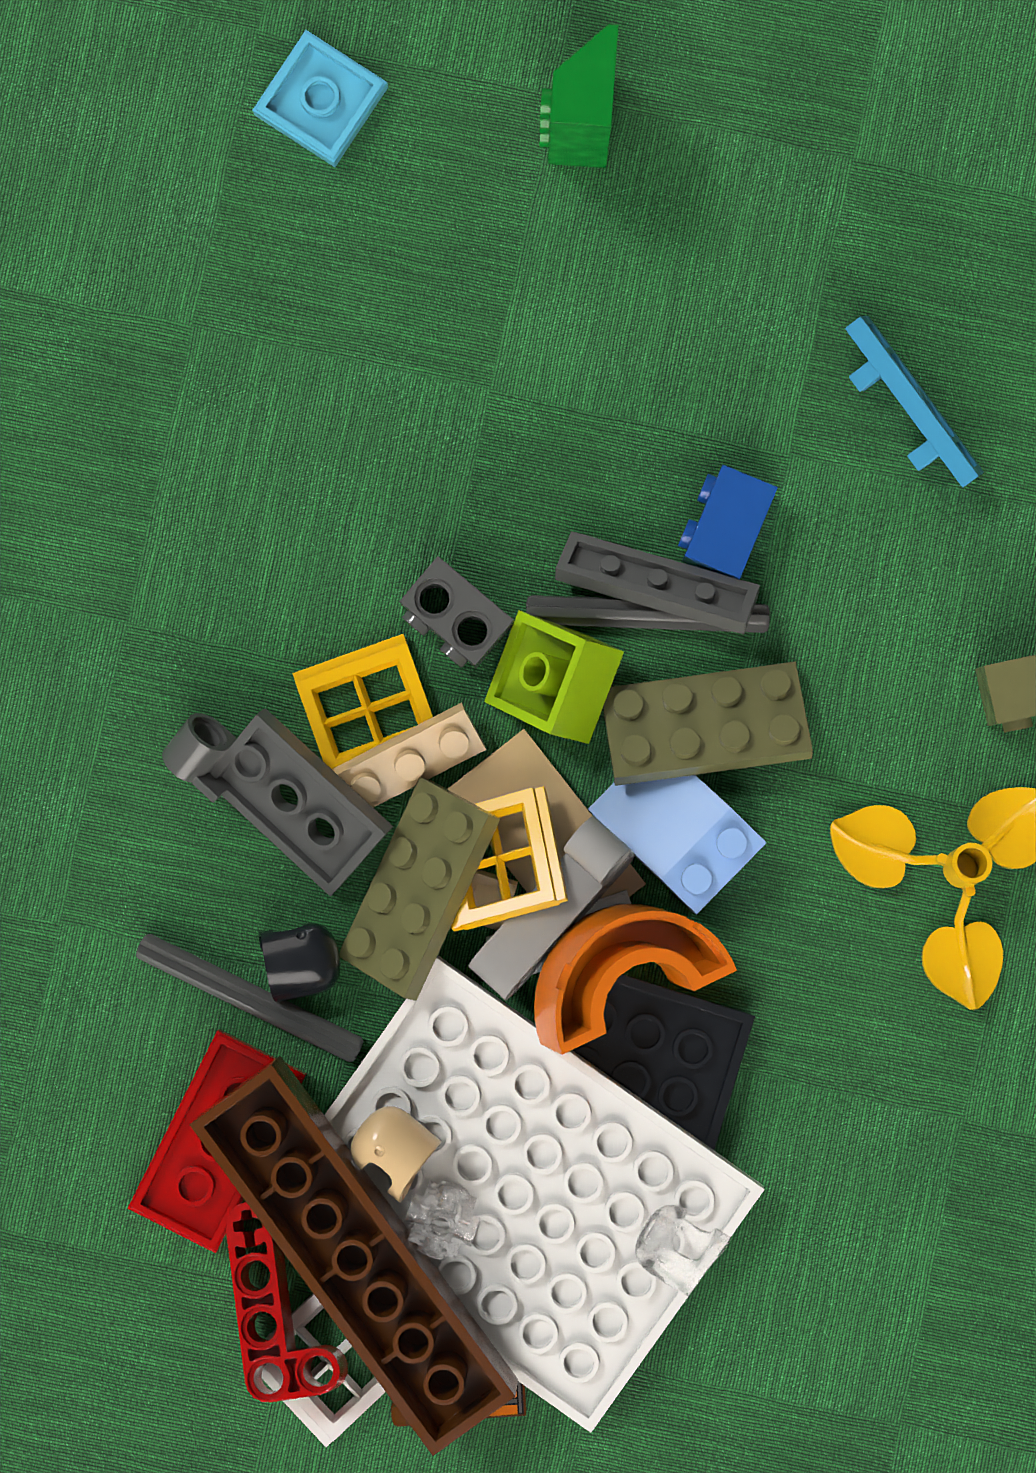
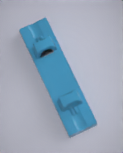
(940, 437)

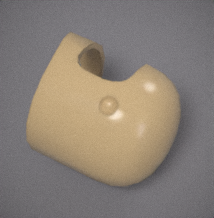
(395, 1144)

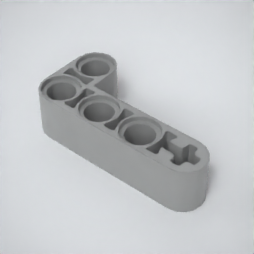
(523, 942)

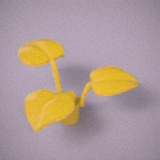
(874, 851)

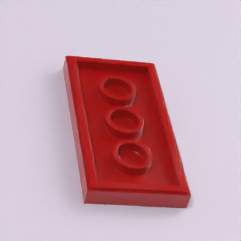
(184, 1182)

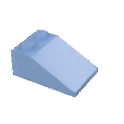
(680, 834)

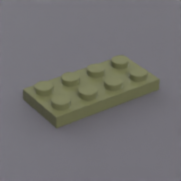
(706, 723)
(418, 888)

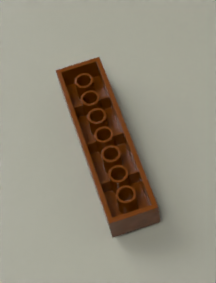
(356, 1255)

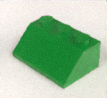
(580, 104)

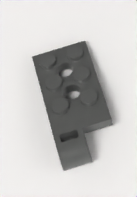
(249, 778)

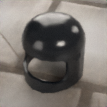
(300, 961)

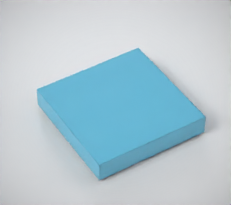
(320, 98)

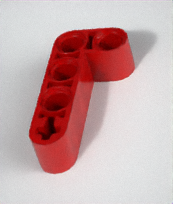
(274, 1300)

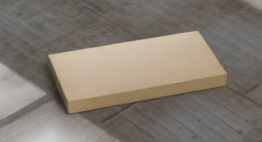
(518, 767)

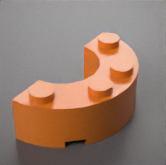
(605, 946)

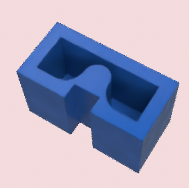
(729, 522)

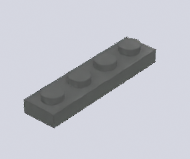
(657, 582)

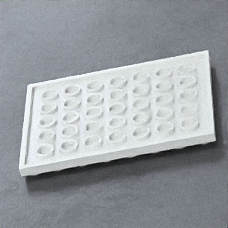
(560, 1183)

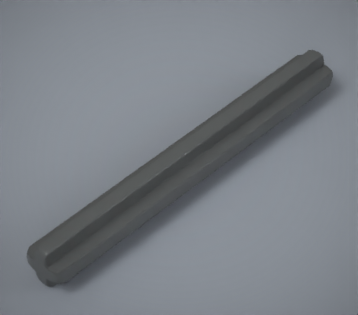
(625, 614)
(249, 997)

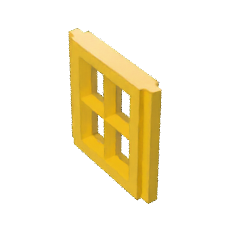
(352, 668)
(544, 856)

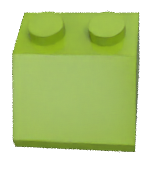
(553, 677)

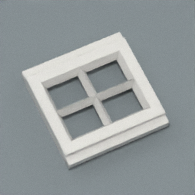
(311, 1409)

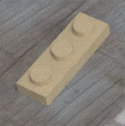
(411, 755)

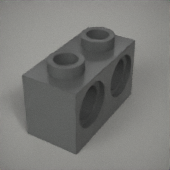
(464, 605)

